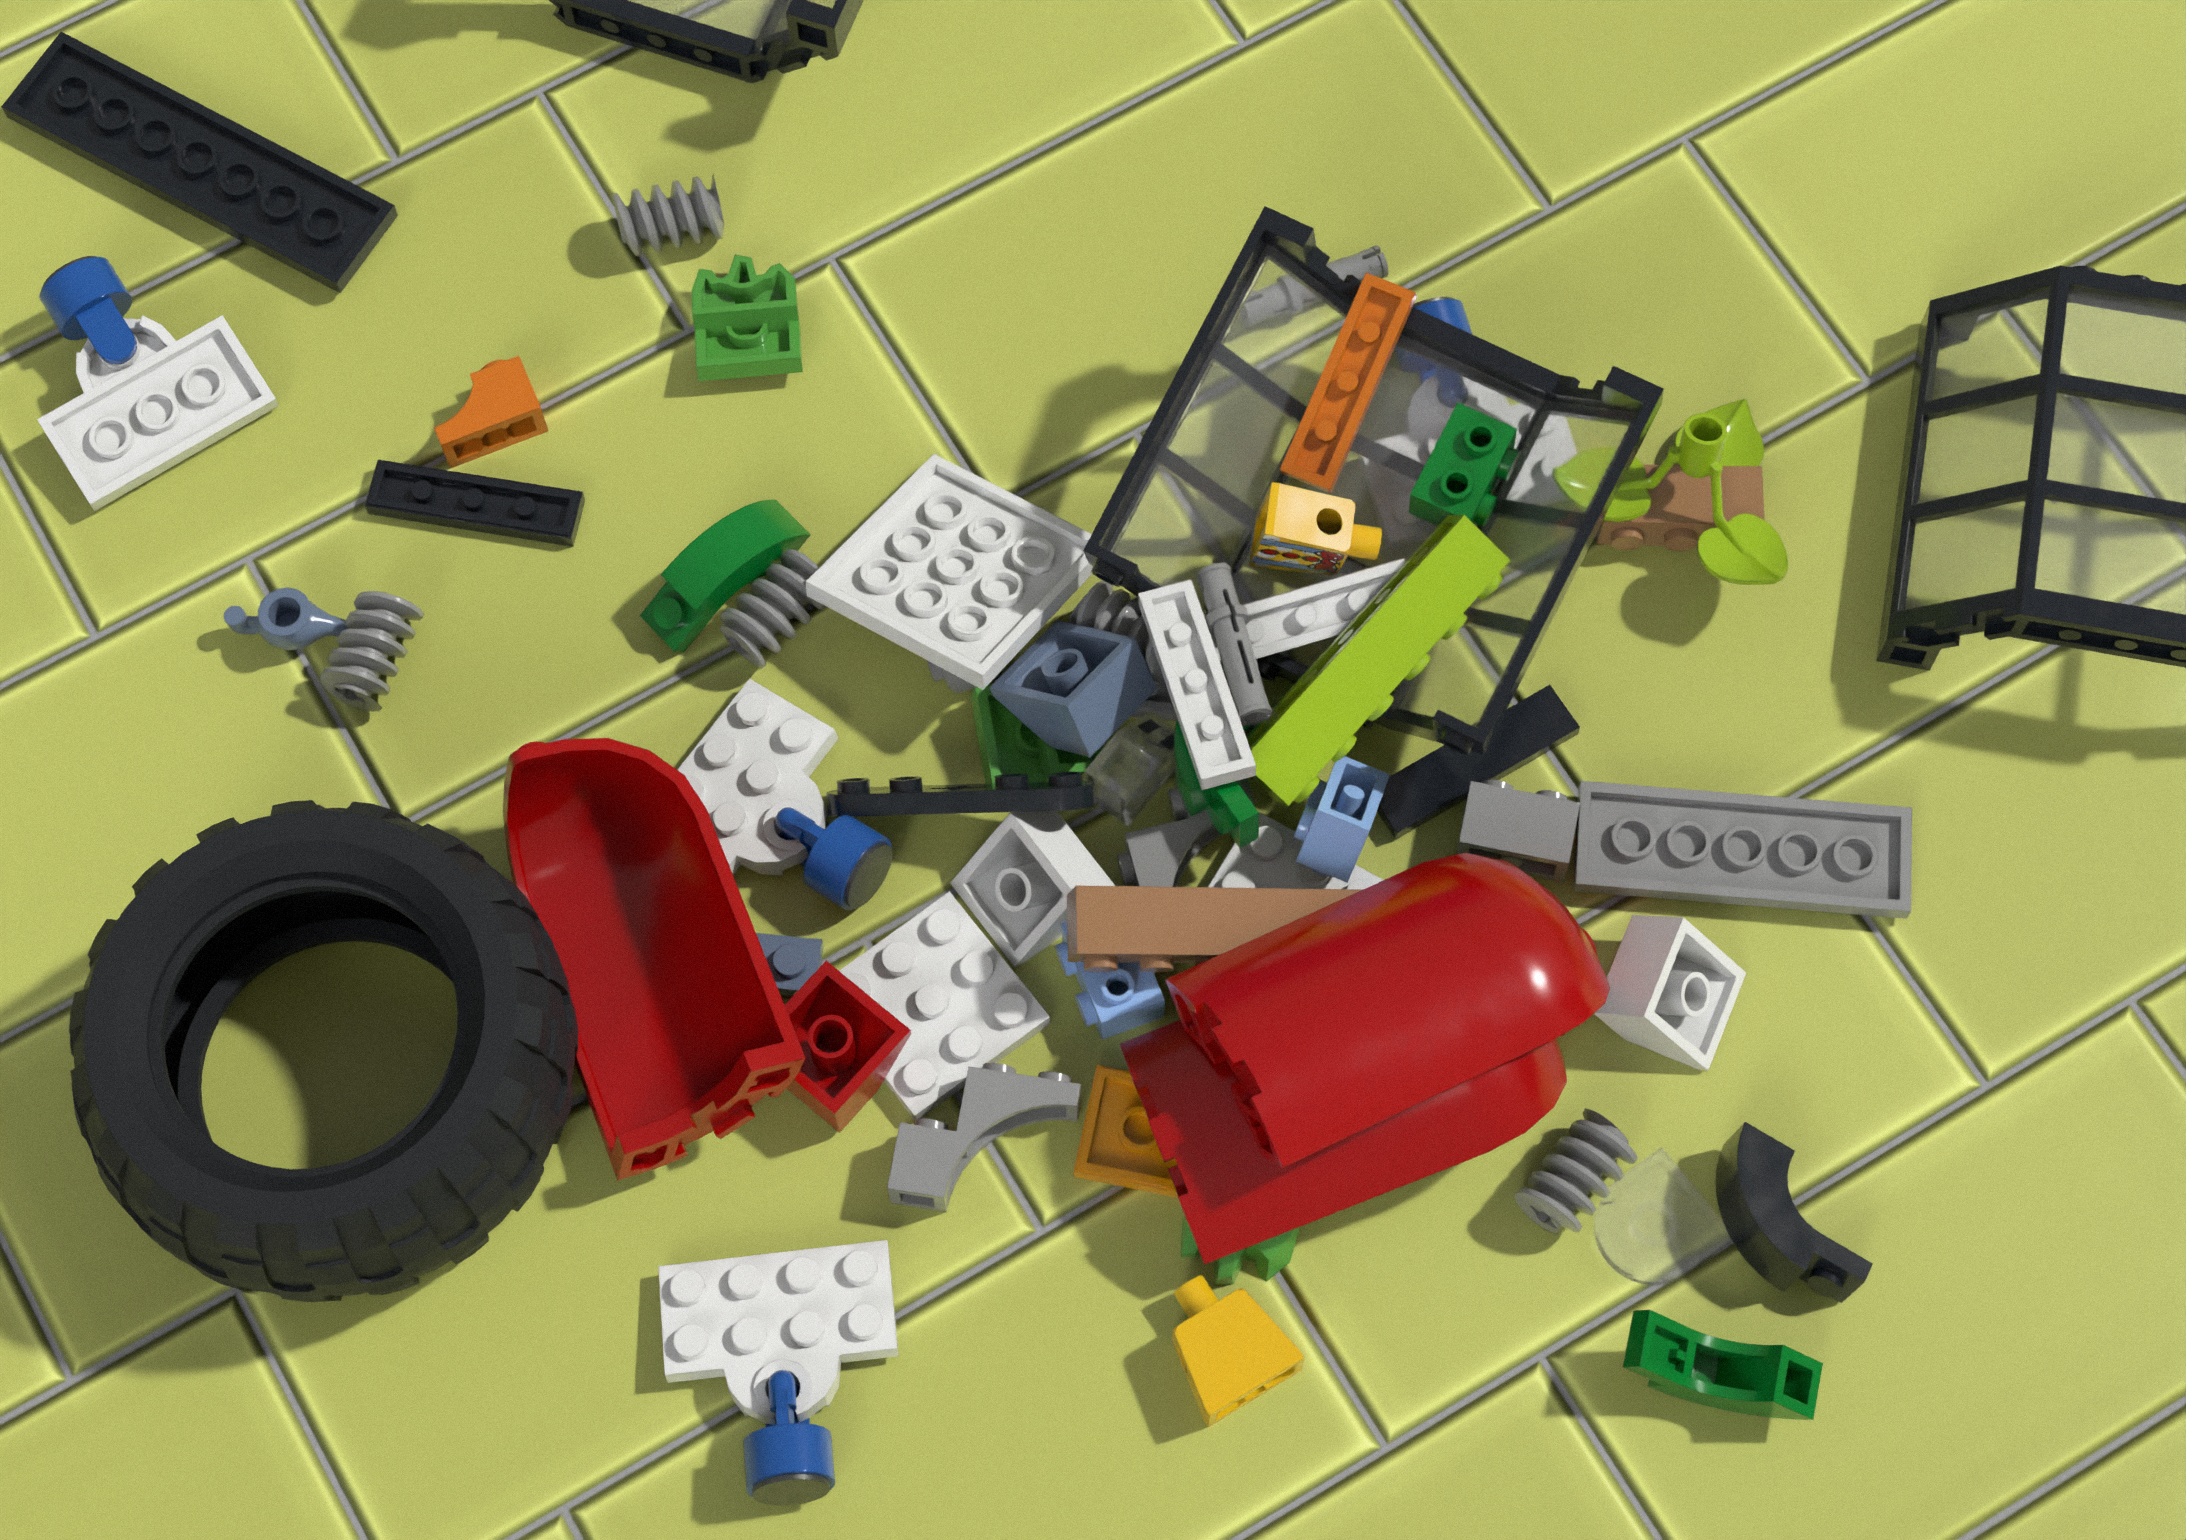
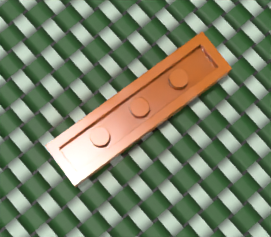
(1348, 382)

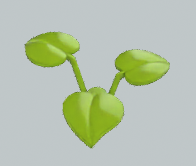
(1735, 551)

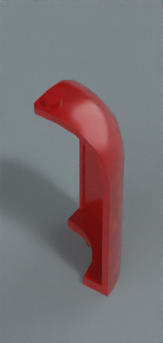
(654, 947)
(1389, 998)
(1244, 1199)

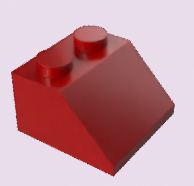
(845, 1043)

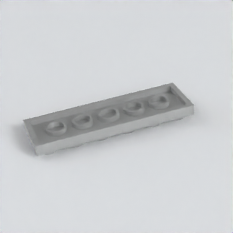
(1744, 849)

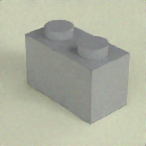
(1519, 827)

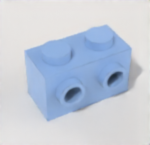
(1340, 818)
(1116, 998)

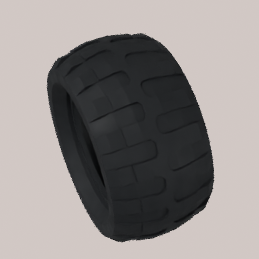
(221, 921)

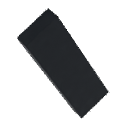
(475, 503)
(1445, 775)

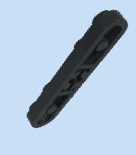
(1008, 794)

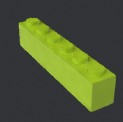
(1372, 658)

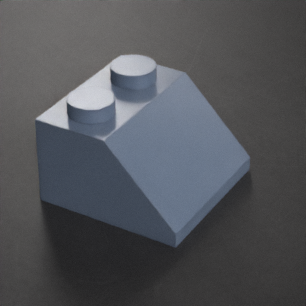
(1076, 686)

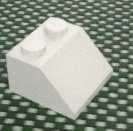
(1023, 879)
(1671, 990)

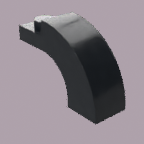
(1767, 1225)

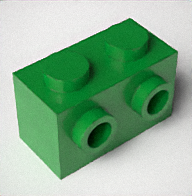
(1465, 468)

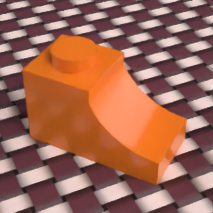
(496, 415)

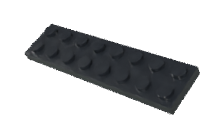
(200, 161)

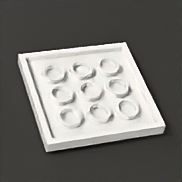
(955, 571)

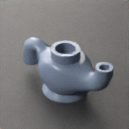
(286, 620)

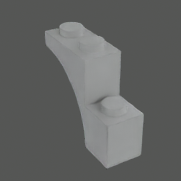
(1163, 852)
(994, 1102)

